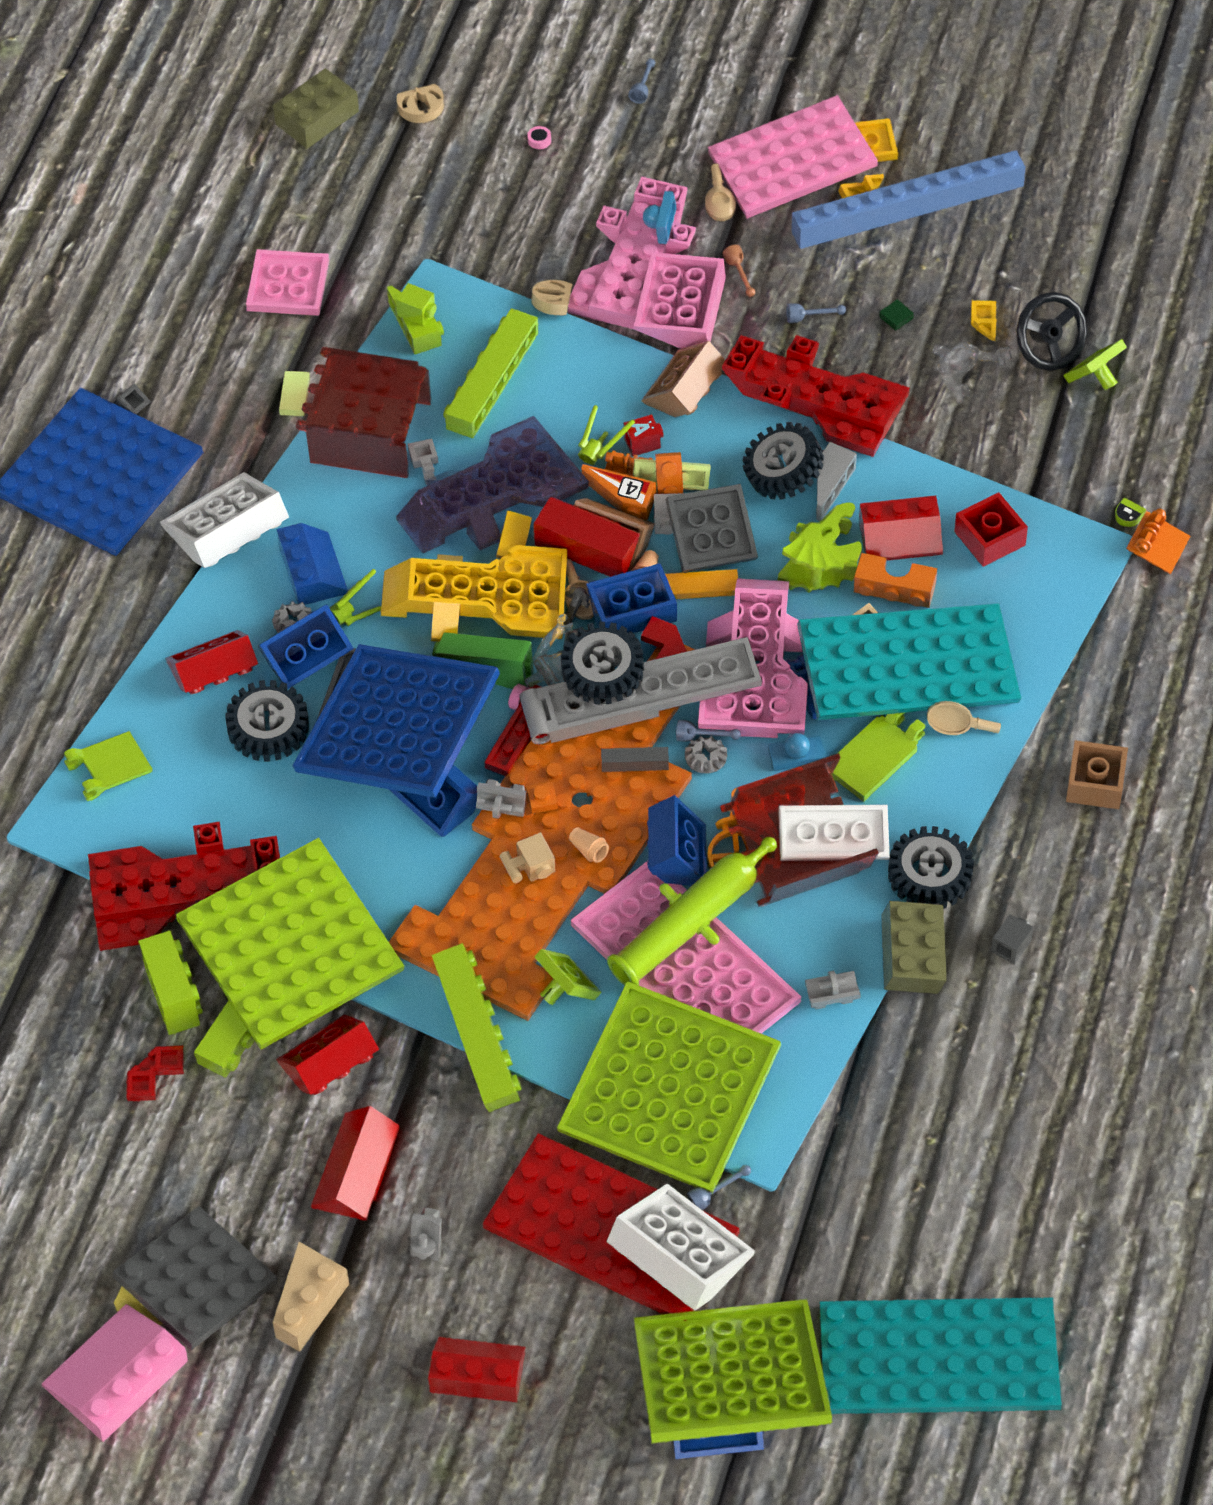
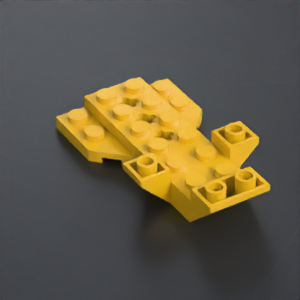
(517, 591)

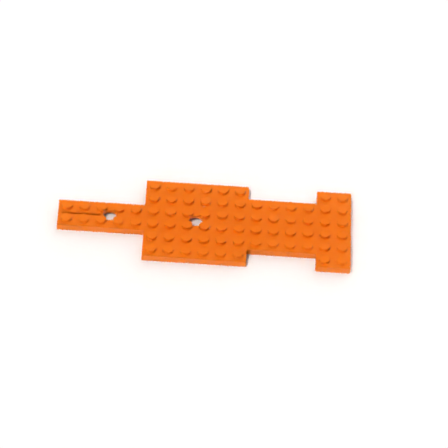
(514, 921)

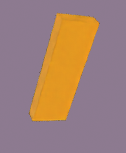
(703, 584)

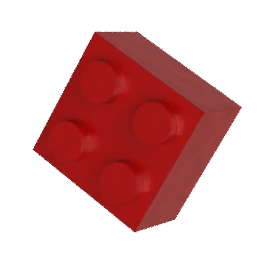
(991, 529)

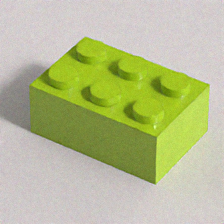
(171, 982)

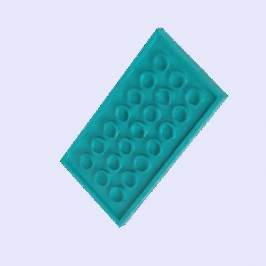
(908, 661)
(940, 1355)

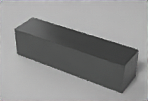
(634, 759)

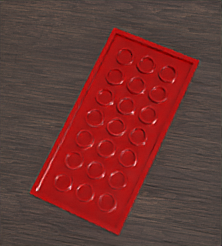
(565, 1212)

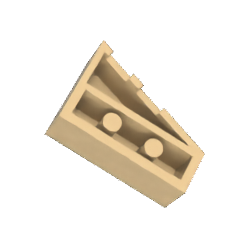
(308, 1296)

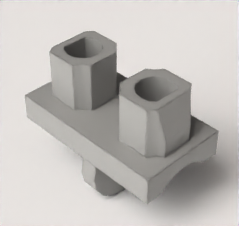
(501, 799)
(832, 989)
(426, 1234)

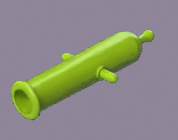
(689, 914)

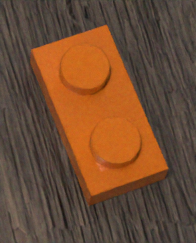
(669, 473)

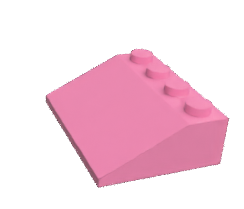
(680, 298)
(116, 1371)

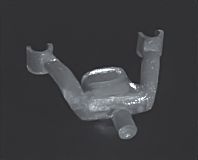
(962, 359)
(549, 665)

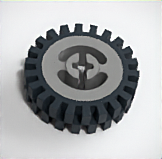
(799, 451)
(598, 680)
(247, 720)
(932, 851)

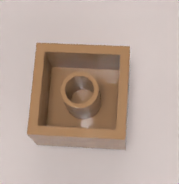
(1097, 774)

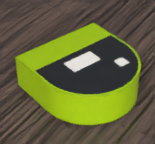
(1128, 513)

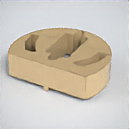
(431, 95)
(552, 296)

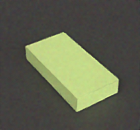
(294, 393)

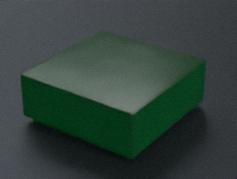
(896, 315)

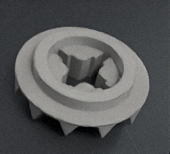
(281, 619)
(698, 761)

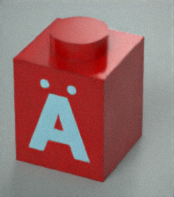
(643, 435)

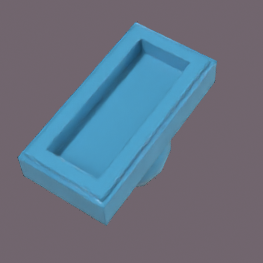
(661, 217)
(795, 751)

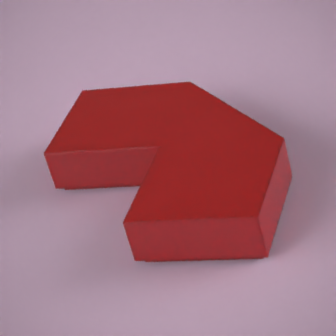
(663, 635)
(160, 1061)

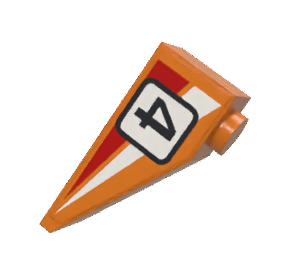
(622, 491)

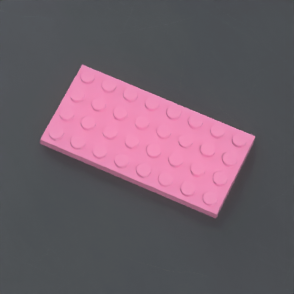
(713, 978)

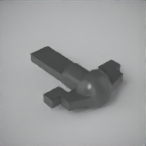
(579, 598)

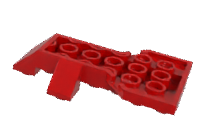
(849, 409)
(131, 871)

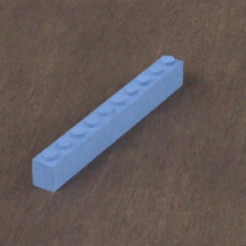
(908, 199)

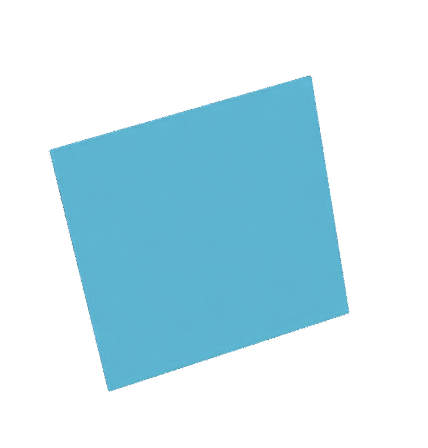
(398, 861)

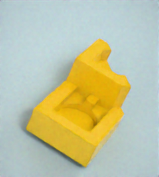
(869, 183)
(984, 318)

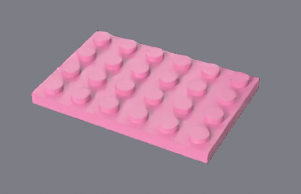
(792, 156)

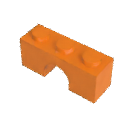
(913, 588)

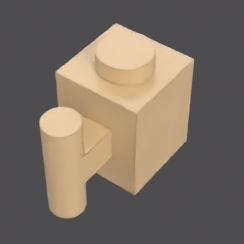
(532, 856)

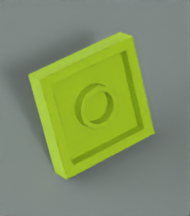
(1097, 364)
(566, 977)

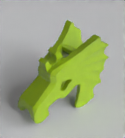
(815, 555)

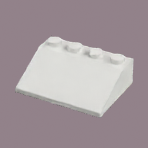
(226, 519)
(679, 1246)

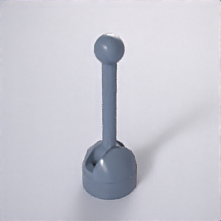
(639, 92)
(796, 313)
(686, 732)
(702, 1197)

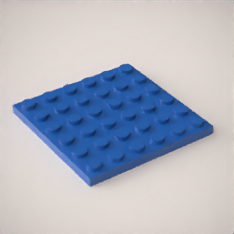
(98, 471)
(396, 720)

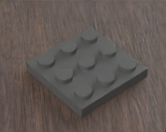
(711, 528)

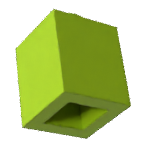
(416, 304)

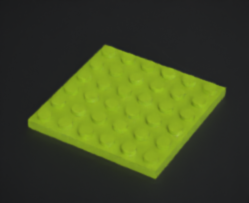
(290, 943)
(669, 1087)
(731, 1371)

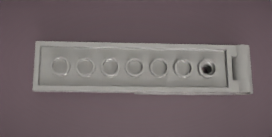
(666, 683)

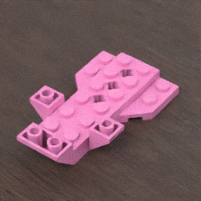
(614, 288)
(782, 698)

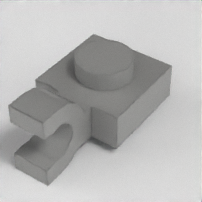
(424, 455)

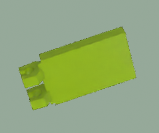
(877, 754)

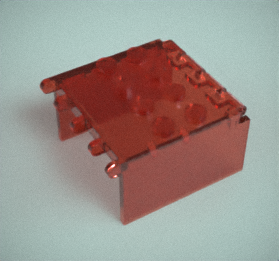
(363, 411)
(757, 817)

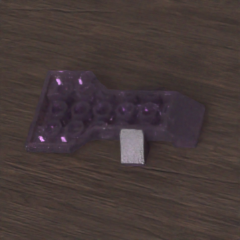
(519, 467)

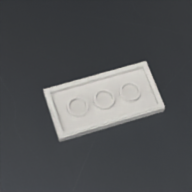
(832, 831)

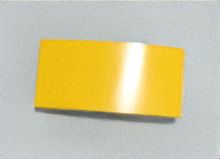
(514, 532)

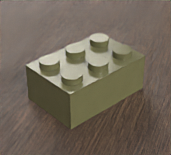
(316, 108)
(913, 947)

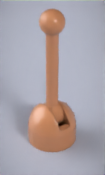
(734, 256)

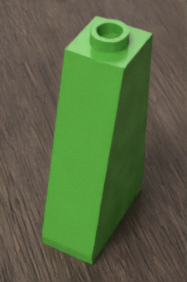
(509, 655)

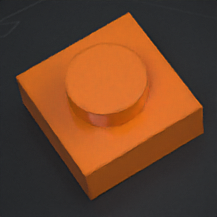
(542, 797)

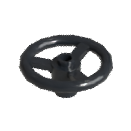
(1050, 331)

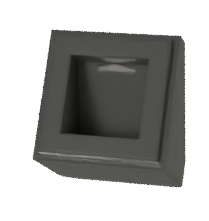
(132, 399)

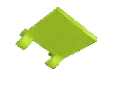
(109, 763)

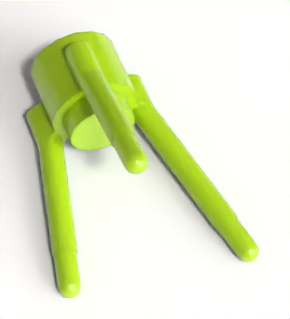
(593, 449)
(343, 609)

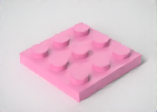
(287, 282)

